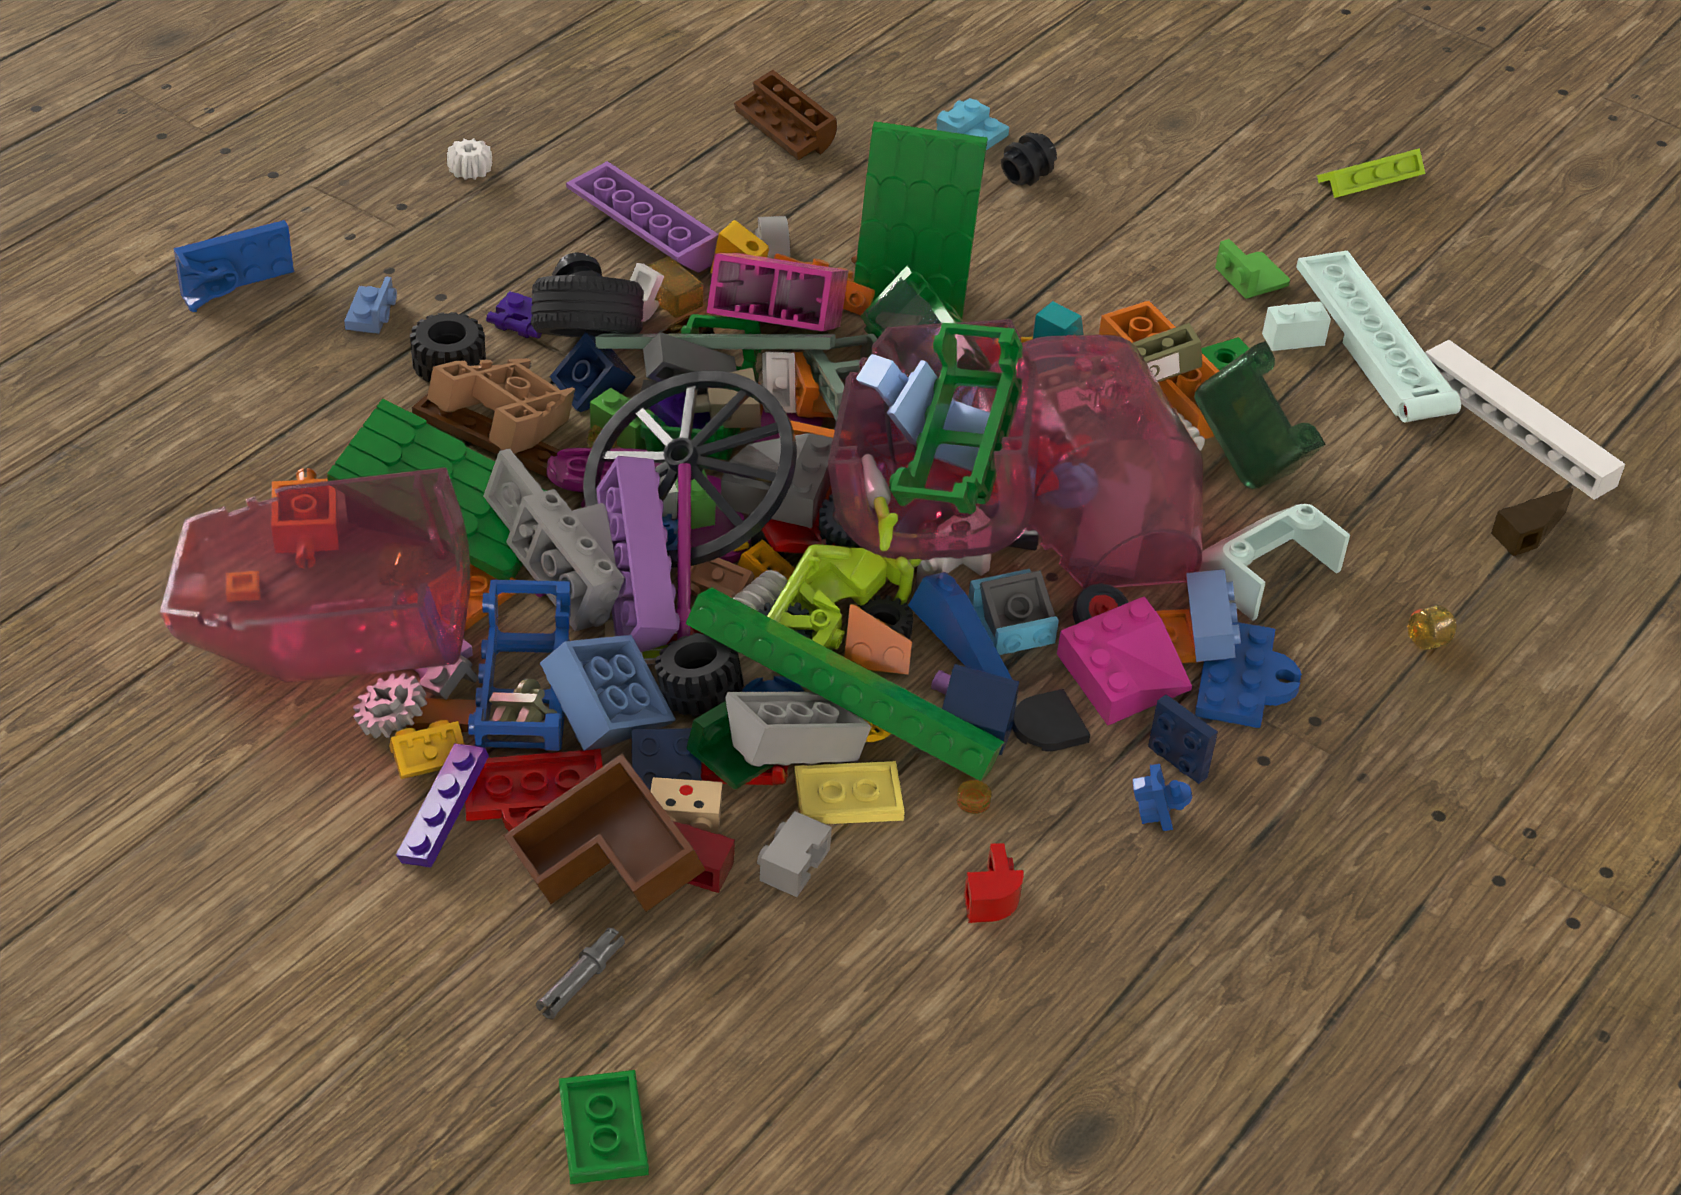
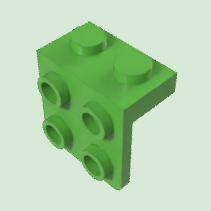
(1249, 273)

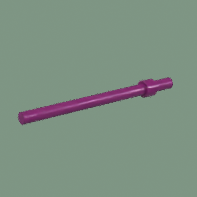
(684, 548)

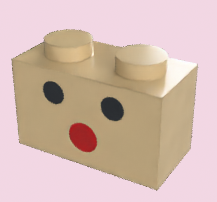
(690, 801)

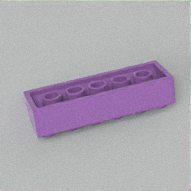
(647, 215)
(639, 546)

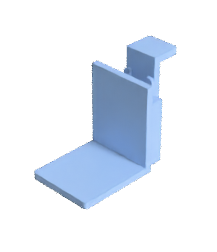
(908, 403)

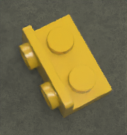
(424, 749)

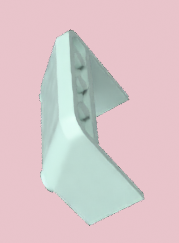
(1301, 523)

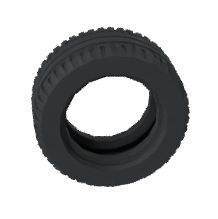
(586, 304)

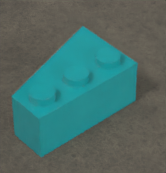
(1057, 321)

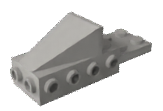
(557, 541)

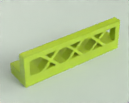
(1374, 173)

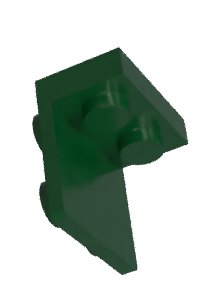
(713, 746)

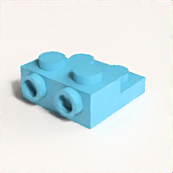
(972, 119)

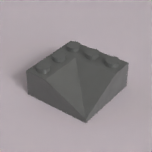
(808, 483)

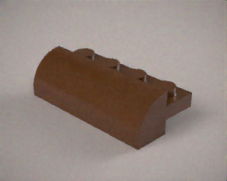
(788, 116)

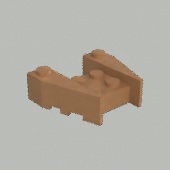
(523, 402)

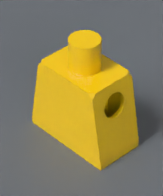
(740, 240)

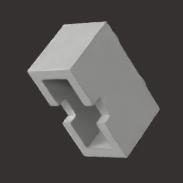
(795, 848)

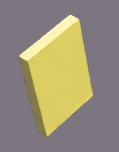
(849, 792)

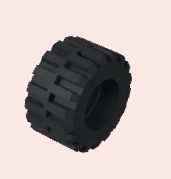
(445, 340)
(697, 674)

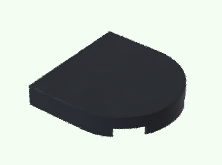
(1049, 722)

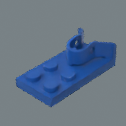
(232, 260)

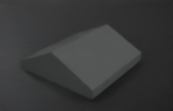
(1015, 600)

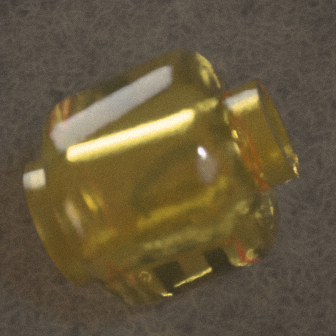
(1431, 627)

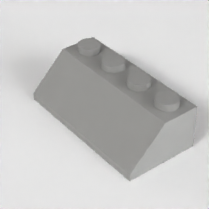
(793, 728)

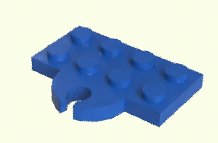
(1241, 686)

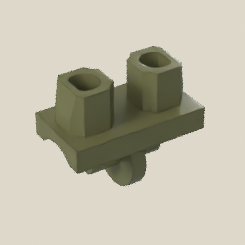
(522, 705)

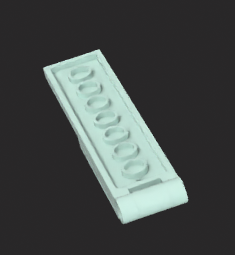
(1379, 339)

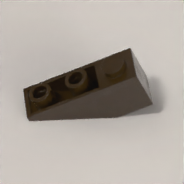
(1529, 523)

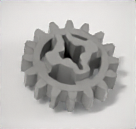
(390, 705)

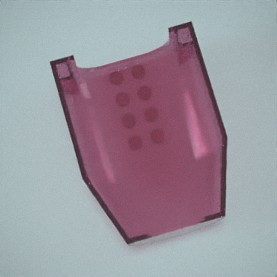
(1113, 466)
(928, 526)
(327, 578)

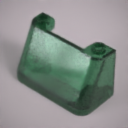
(1251, 422)

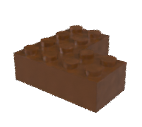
(601, 823)

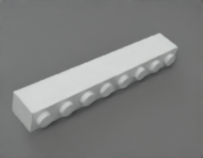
(1527, 422)

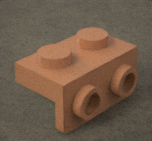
(721, 576)

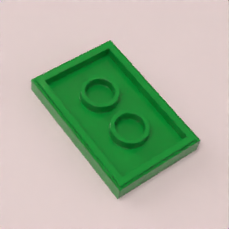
(603, 1127)

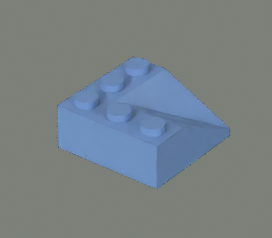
(605, 690)

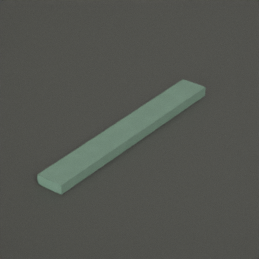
(724, 341)

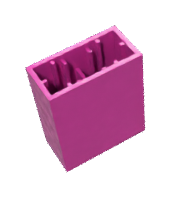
(777, 291)

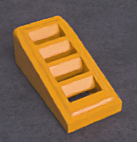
(764, 553)

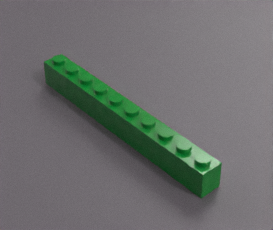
(845, 683)

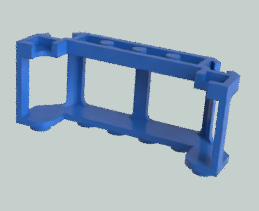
(498, 642)

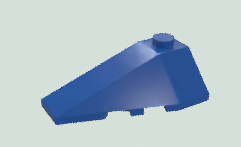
(955, 622)

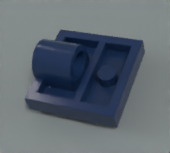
(1182, 739)

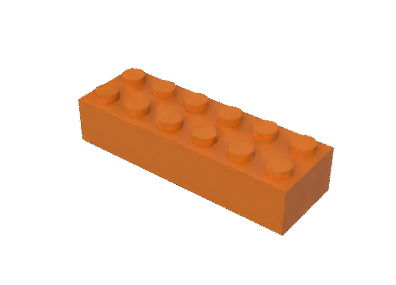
(1145, 321)

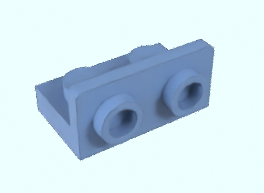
(371, 307)

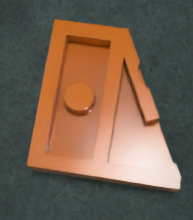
(876, 644)

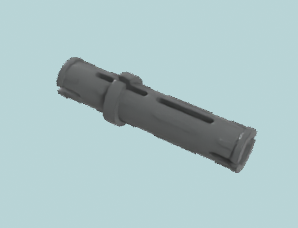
(591, 961)

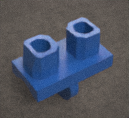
(1157, 799)

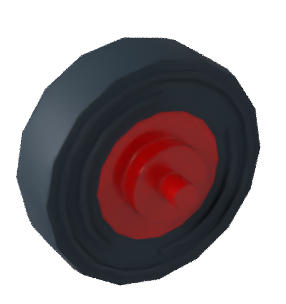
(1097, 600)

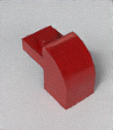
(994, 892)

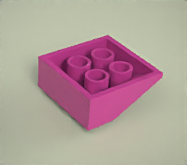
(1123, 660)

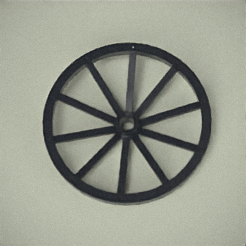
(693, 452)

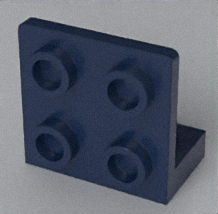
(663, 755)

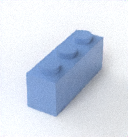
(1213, 615)

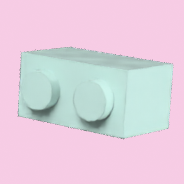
(1296, 326)

